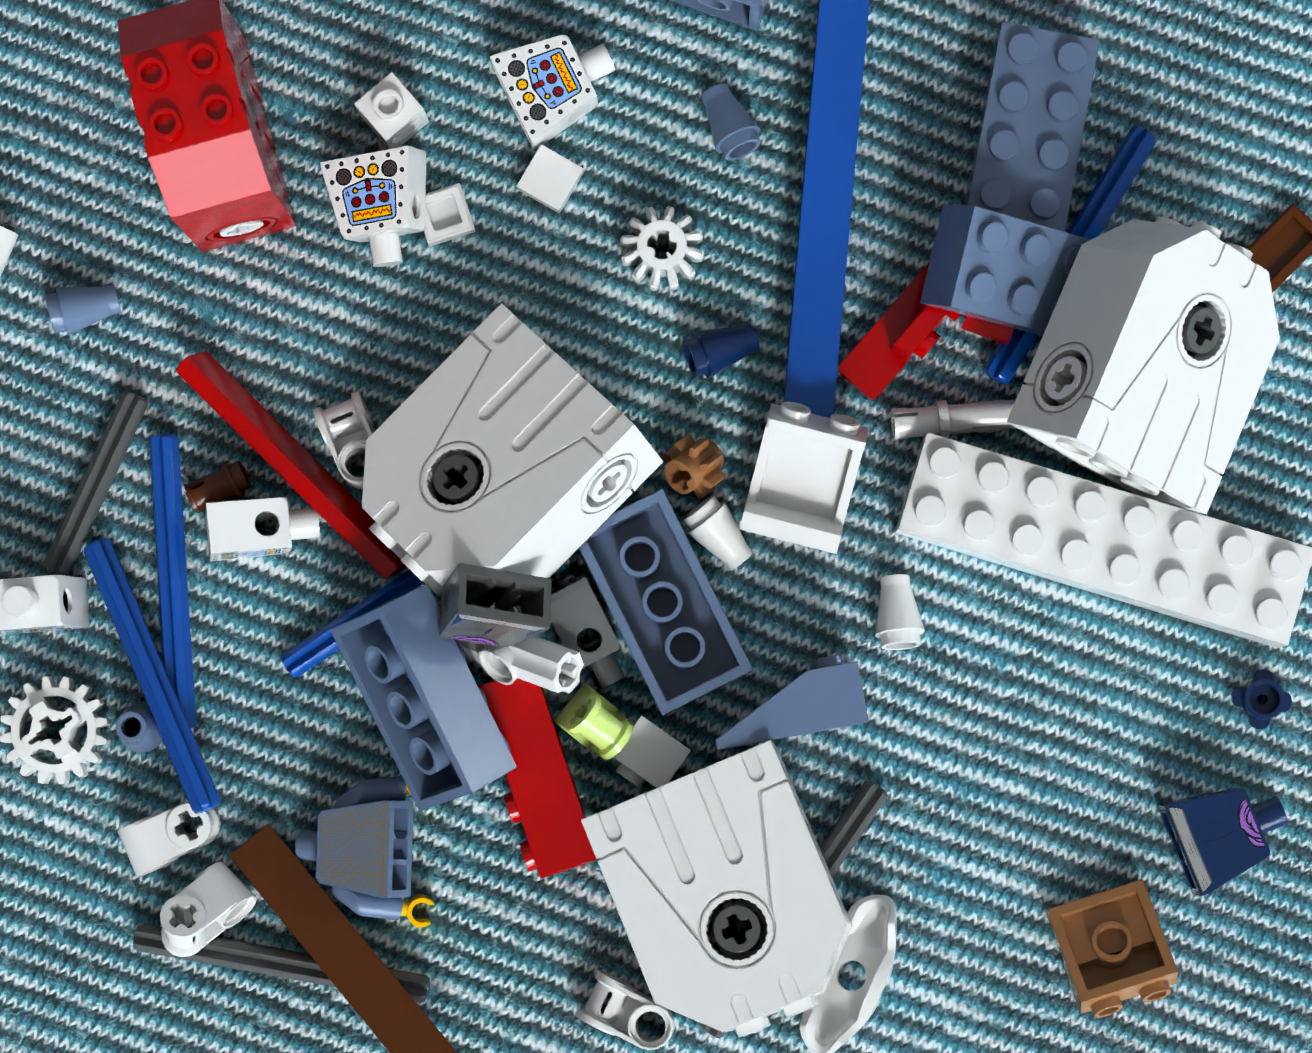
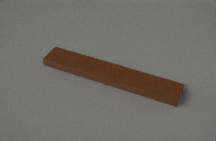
(336, 946)

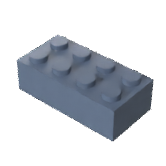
(1032, 124)
(998, 267)
(663, 603)
(424, 699)

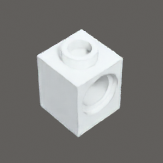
(391, 112)

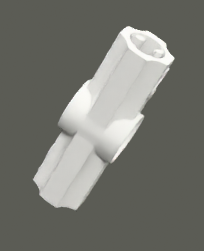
(530, 660)

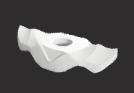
(843, 1011)

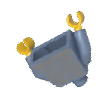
(367, 850)

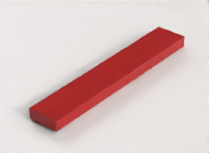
(288, 459)

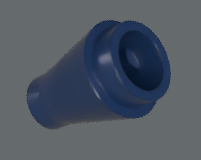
(717, 349)

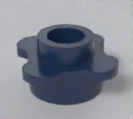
(1276, 699)

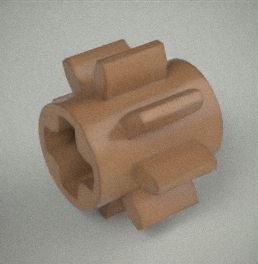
(694, 466)

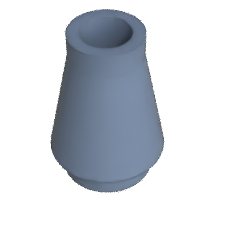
(731, 126)
(80, 306)
(148, 737)

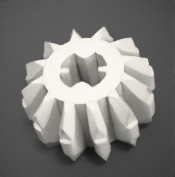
(678, 241)

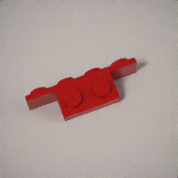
(894, 339)

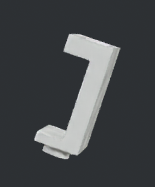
(804, 476)

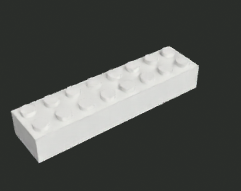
(1105, 540)

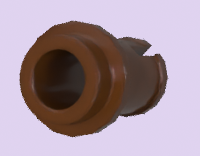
(218, 485)

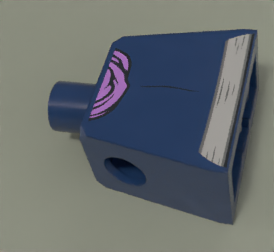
(1219, 835)

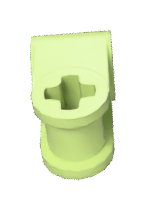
(595, 722)

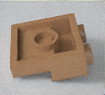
(1113, 949)

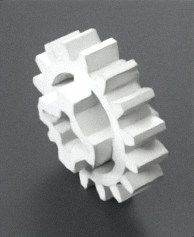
(42, 712)

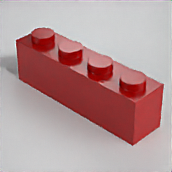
(542, 784)

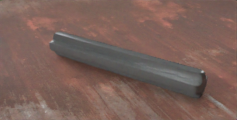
(95, 483)

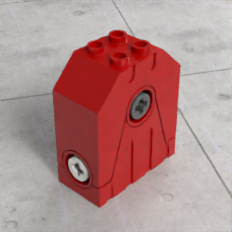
(204, 123)

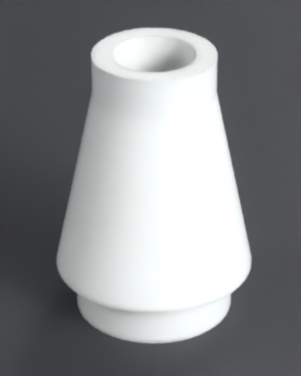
(718, 532)
(898, 614)

